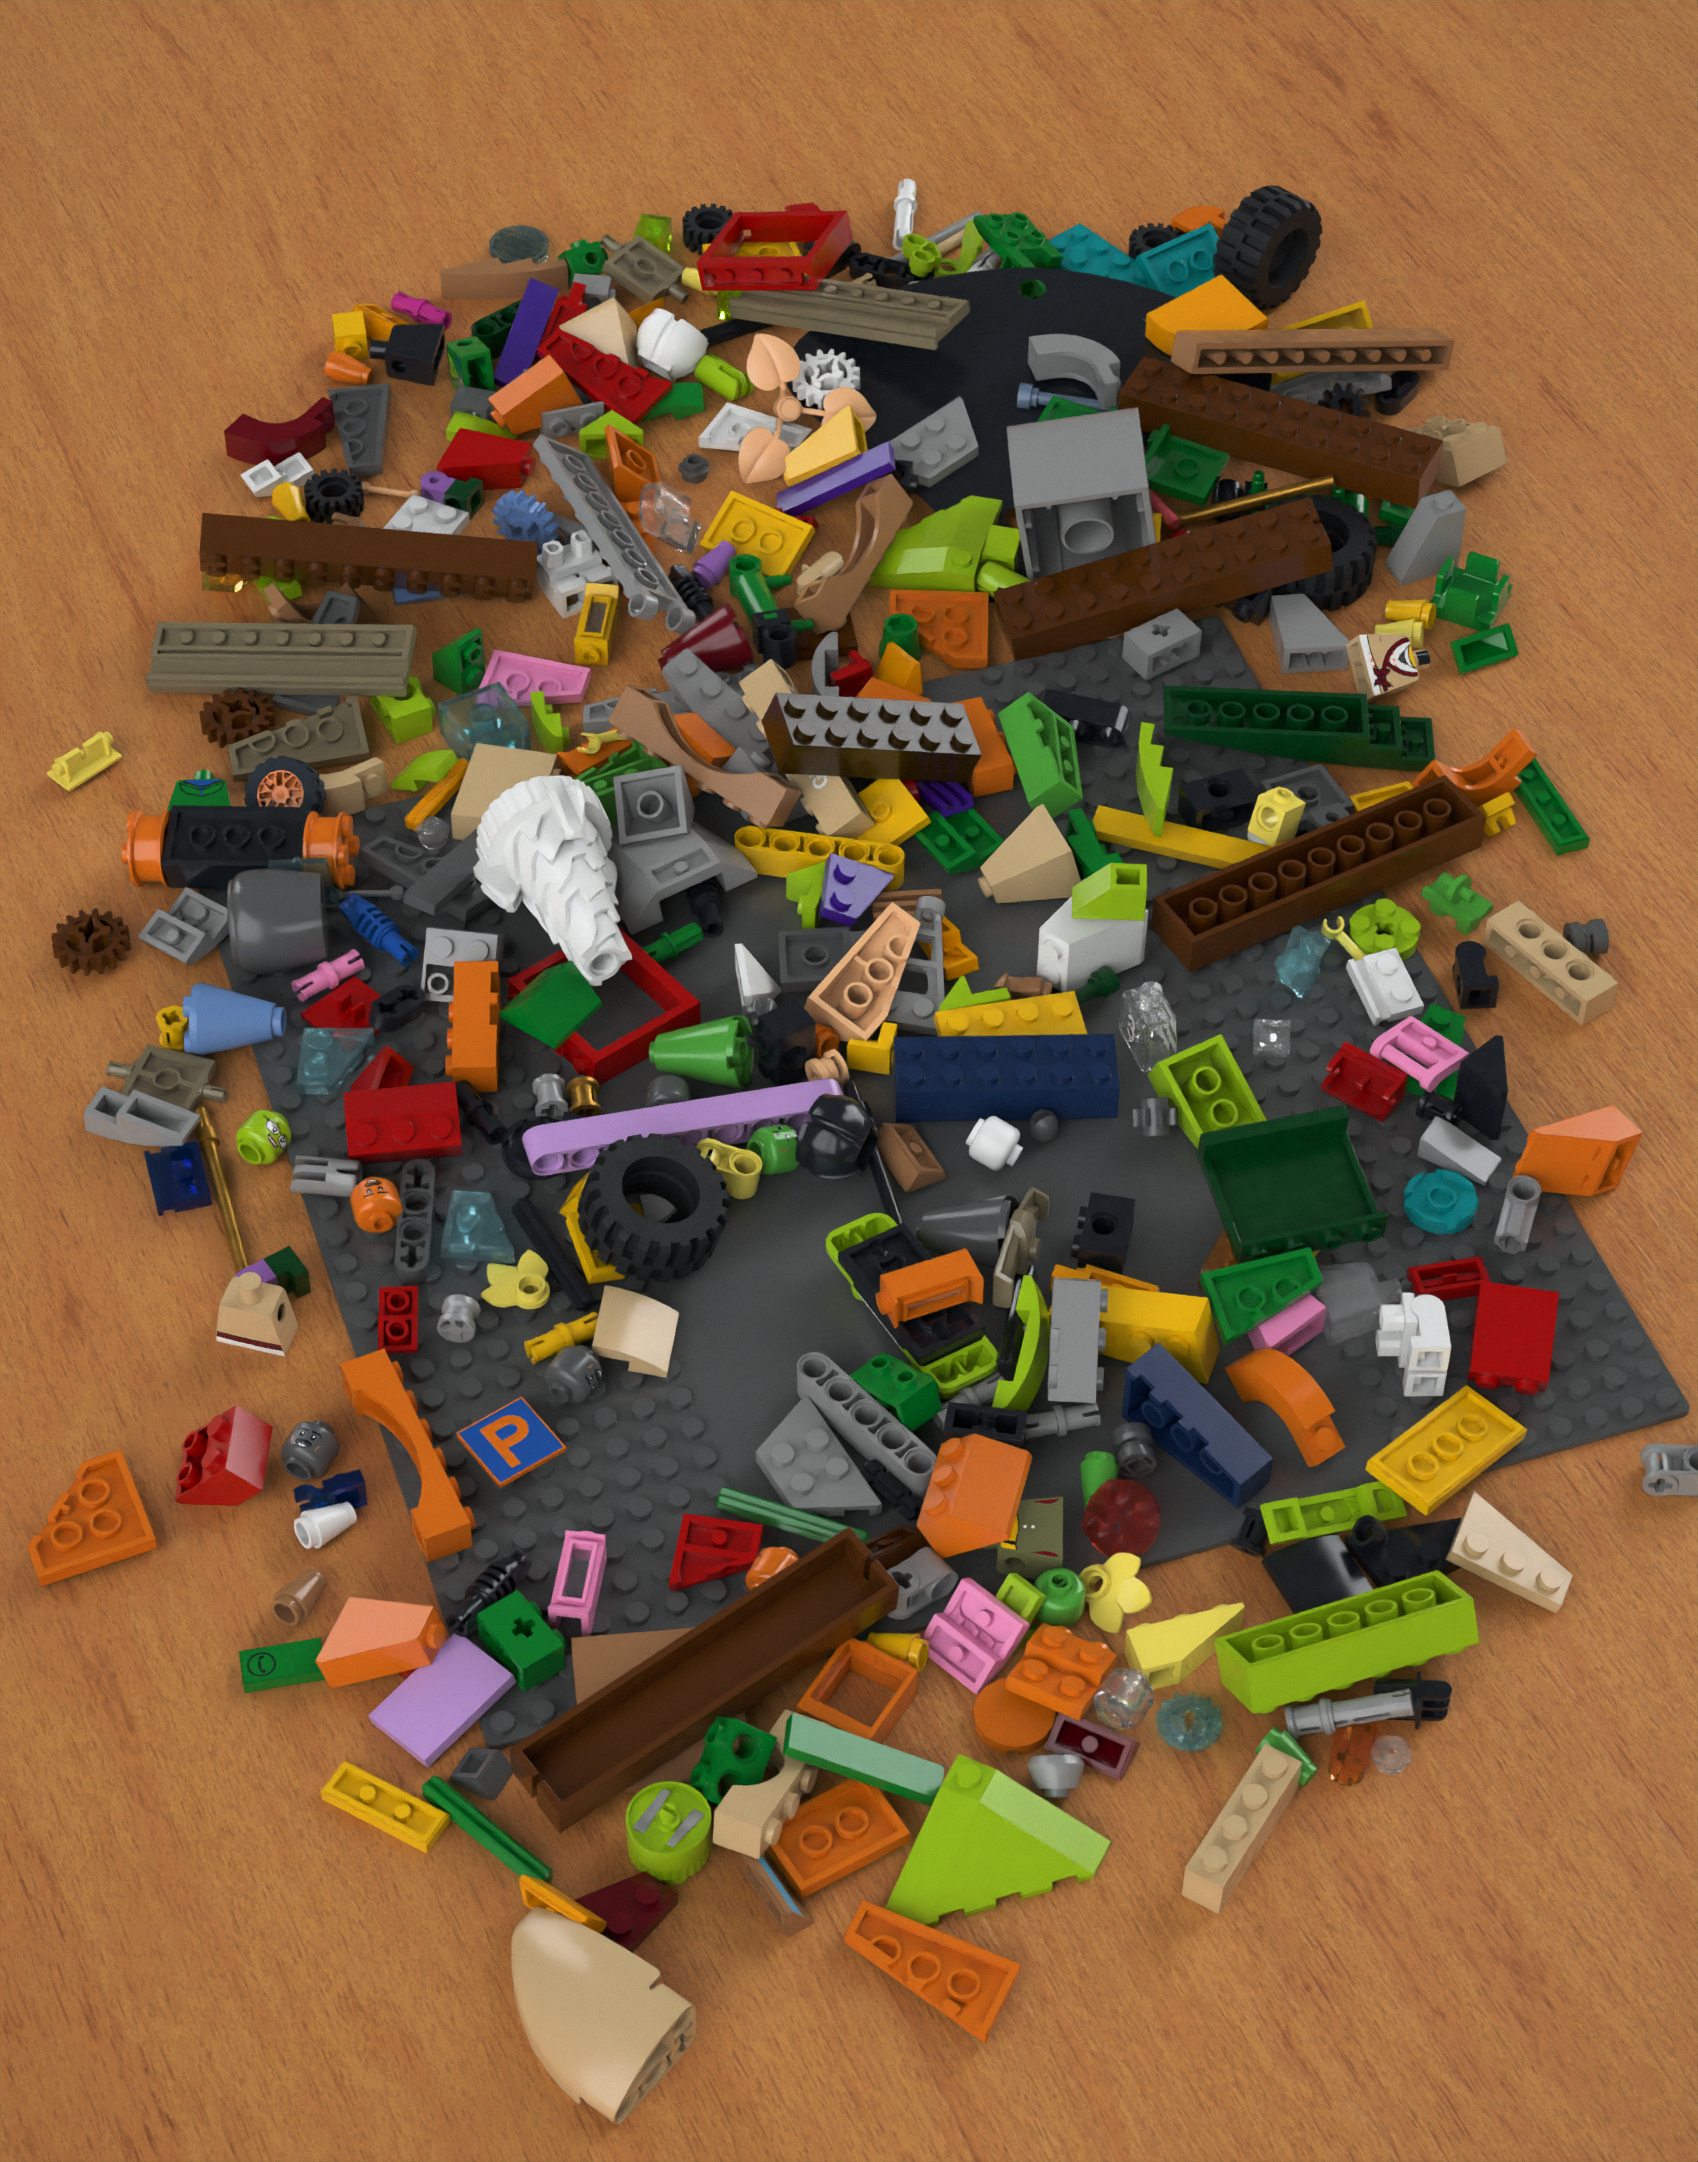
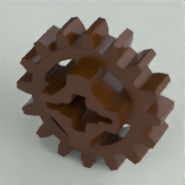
(235, 717)
(91, 942)

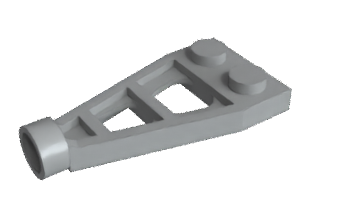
(912, 1010)

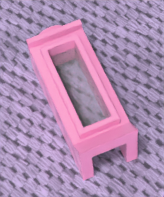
(578, 1579)

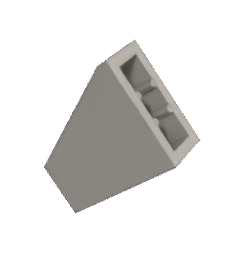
(1428, 538)
(1305, 636)

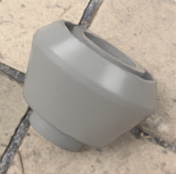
(1055, 1773)

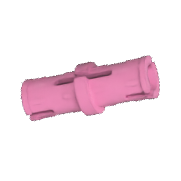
(328, 975)

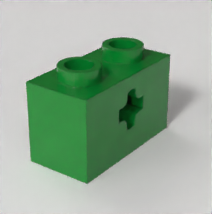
(522, 1640)

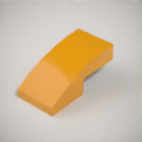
(956, 956)

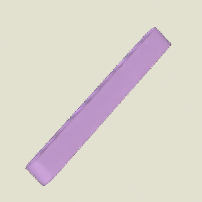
(726, 1118)

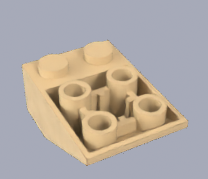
(1467, 448)

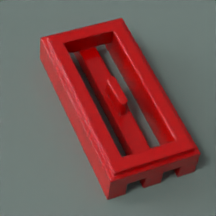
(1451, 1285)

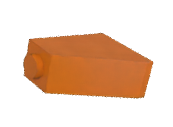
(533, 392)
(379, 1640)

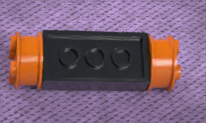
(217, 842)

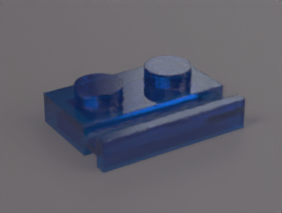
(178, 1178)

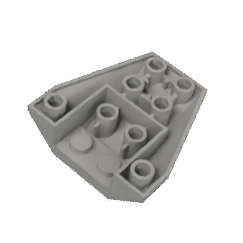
(667, 866)

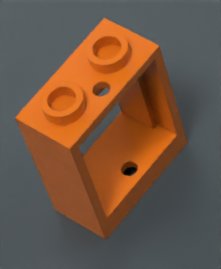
(873, 1664)

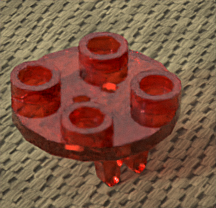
(1108, 1508)

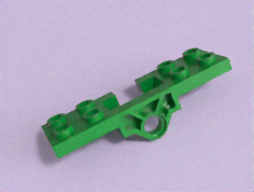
(1019, 246)
(1172, 463)

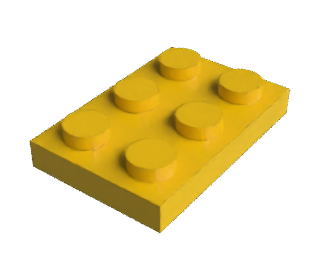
(759, 532)

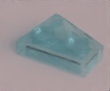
(329, 1056)
(475, 1230)

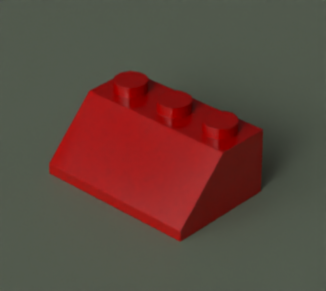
(402, 1123)

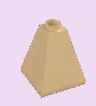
(607, 329)
(1031, 863)

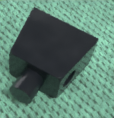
(412, 352)

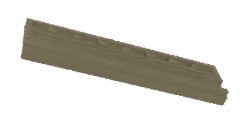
(856, 312)
(281, 658)

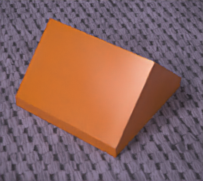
(628, 465)
(704, 741)

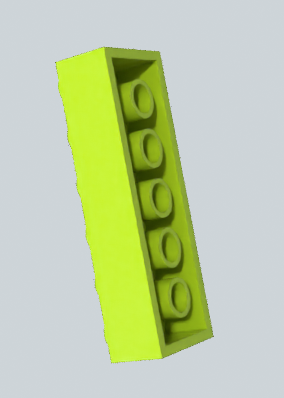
(1346, 1642)

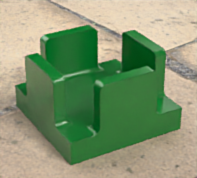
(1471, 595)

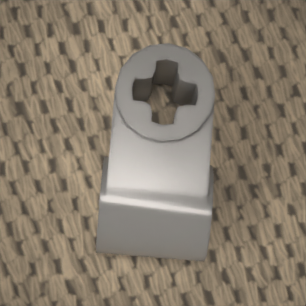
(1676, 1469)
(921, 1581)

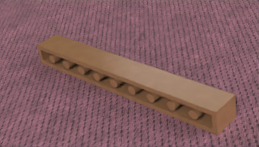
(1311, 350)

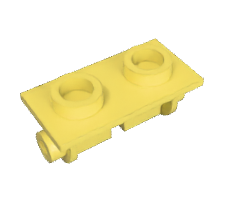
(82, 765)

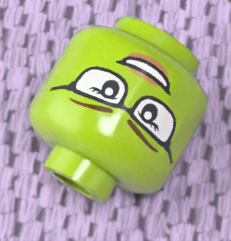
(263, 1137)

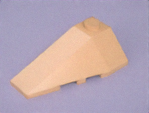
(864, 982)

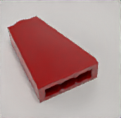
(488, 457)

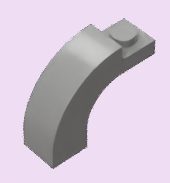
(1079, 359)

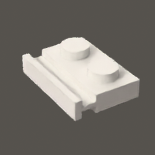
(1384, 986)

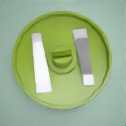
(669, 1831)

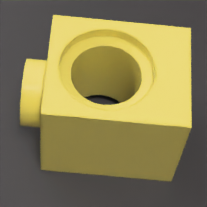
(1276, 816)

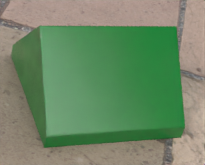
(553, 1005)

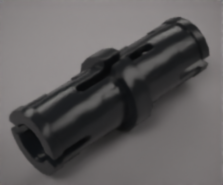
(479, 1113)

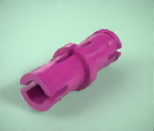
(420, 310)

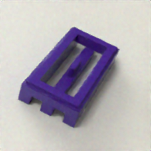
(948, 792)

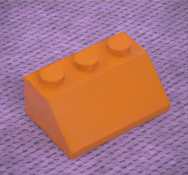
(973, 1494)

